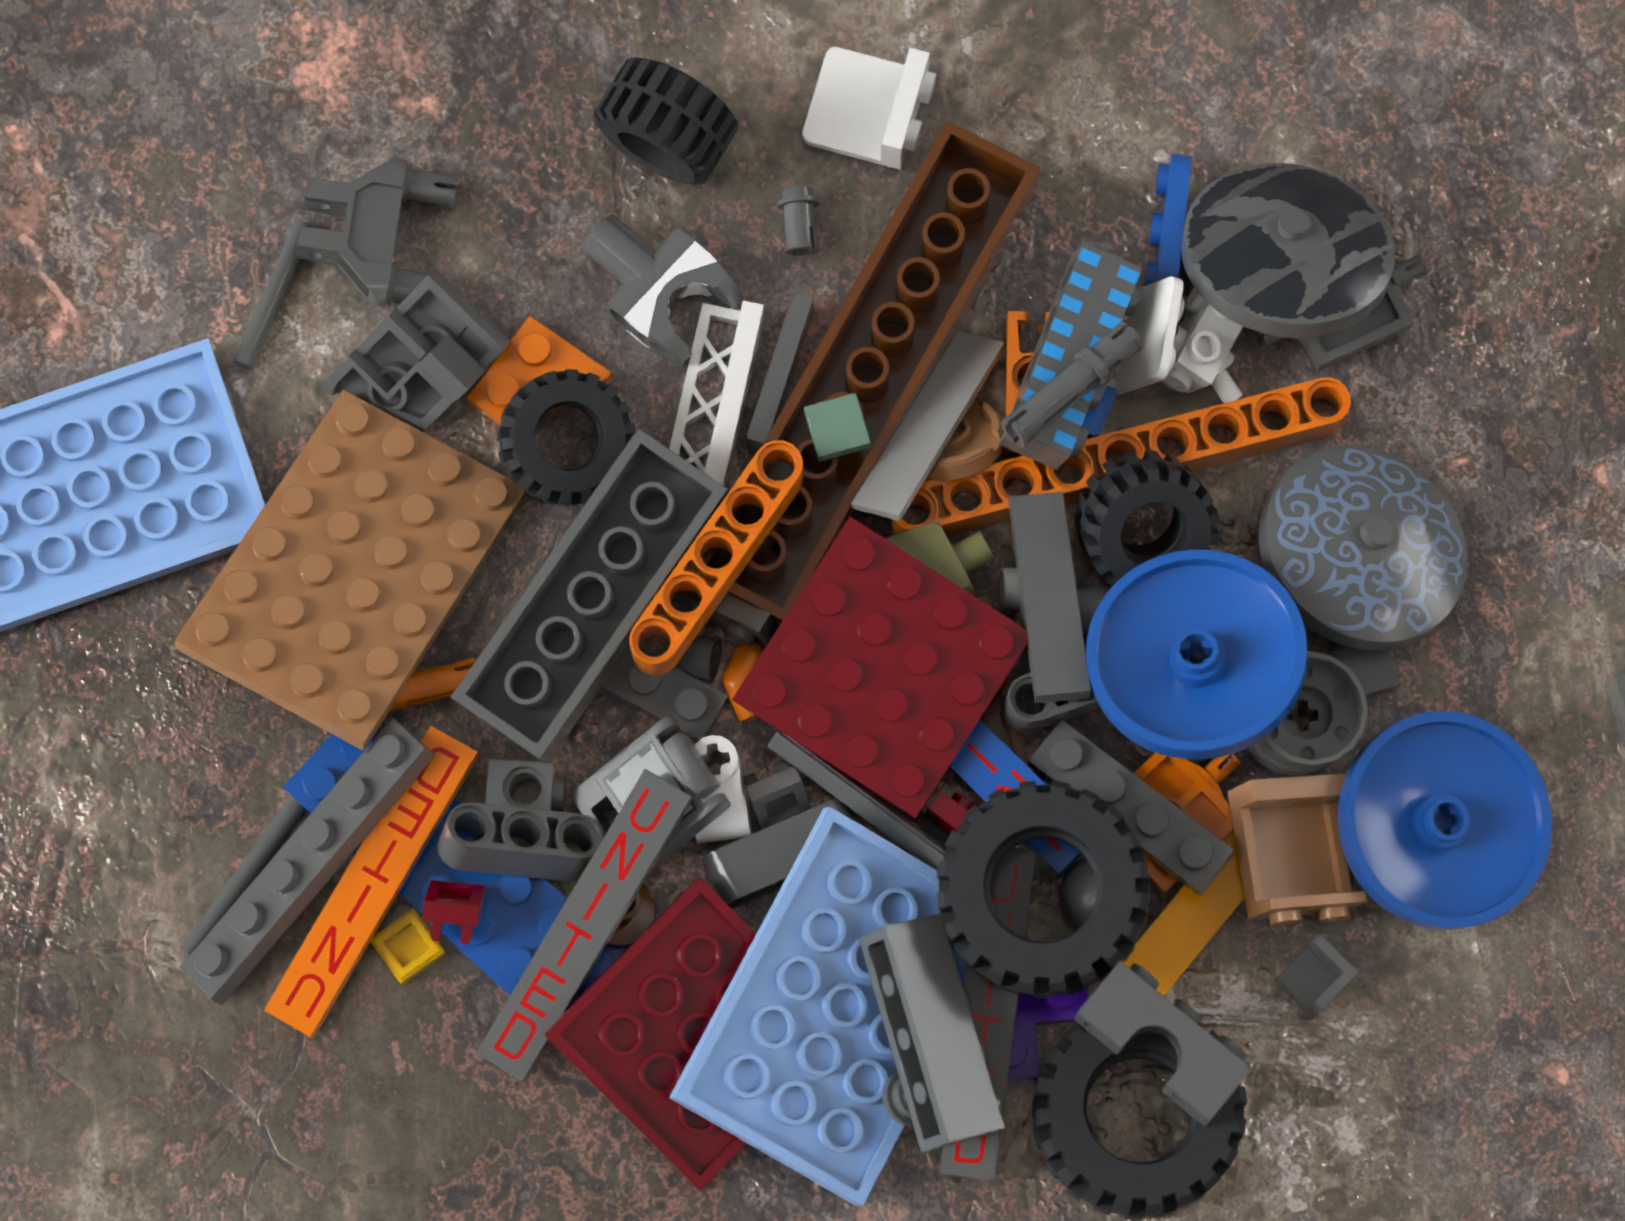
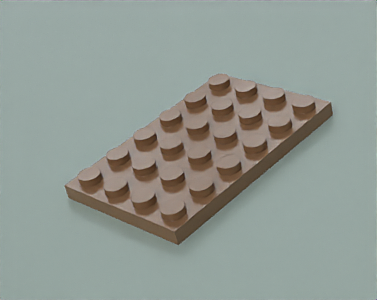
(351, 569)

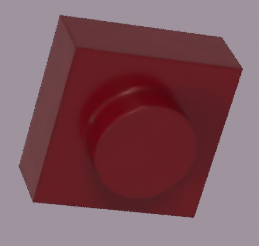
(948, 811)

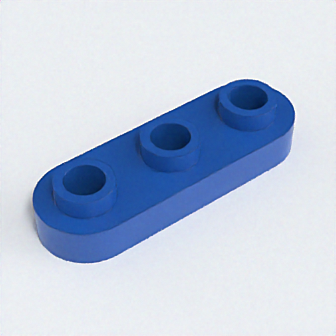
(1168, 226)

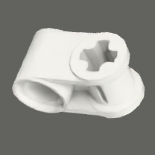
(736, 820)

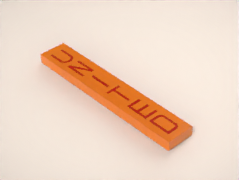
(369, 888)

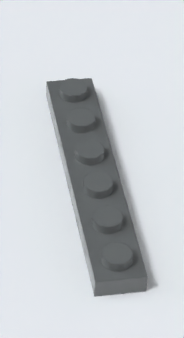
(307, 861)

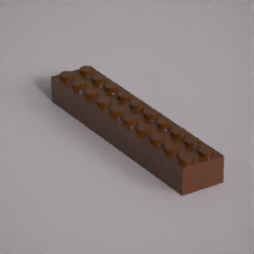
(886, 346)

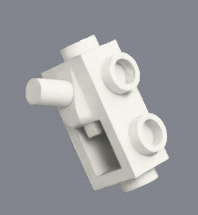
(1204, 350)

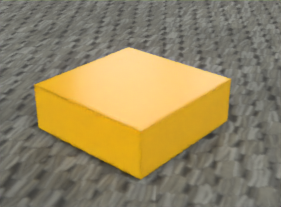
(407, 947)

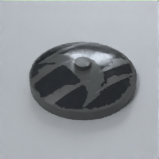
(1288, 250)

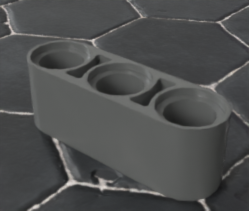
(498, 854)
(762, 859)

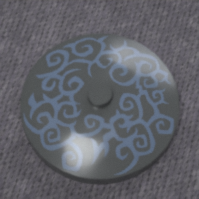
(1363, 547)

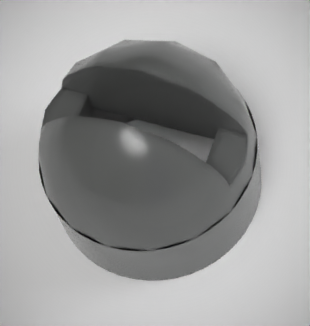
(703, 657)

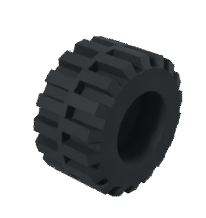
(666, 121)
(519, 424)
(1133, 485)

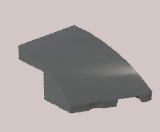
(387, 362)

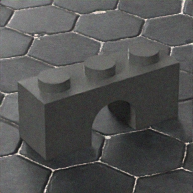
(1131, 1006)

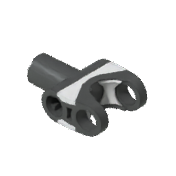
(657, 282)

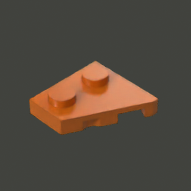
(528, 356)

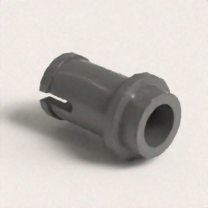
(799, 220)

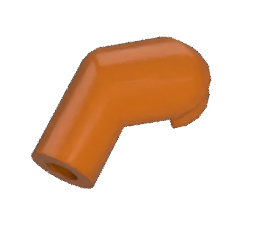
(736, 671)

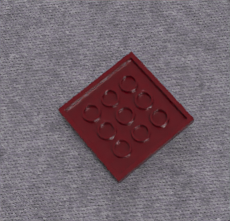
(882, 667)
(646, 1018)

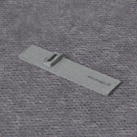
(928, 426)

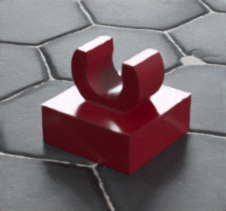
(453, 904)

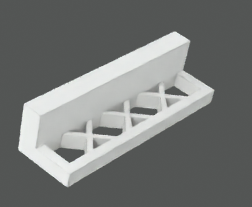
(734, 393)

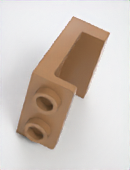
(1292, 849)

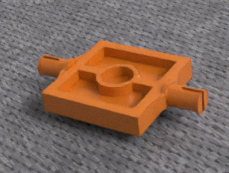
(1192, 791)

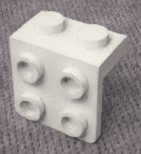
(869, 105)
(1156, 324)

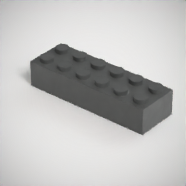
(589, 596)

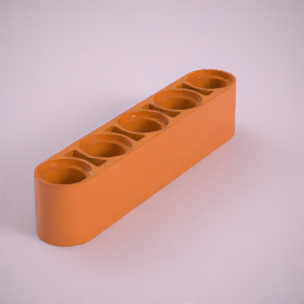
(719, 532)

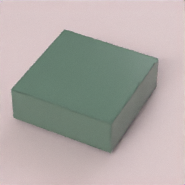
(837, 427)

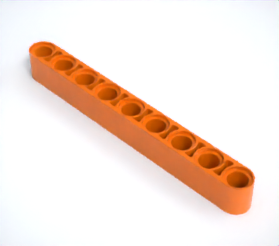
(1188, 428)

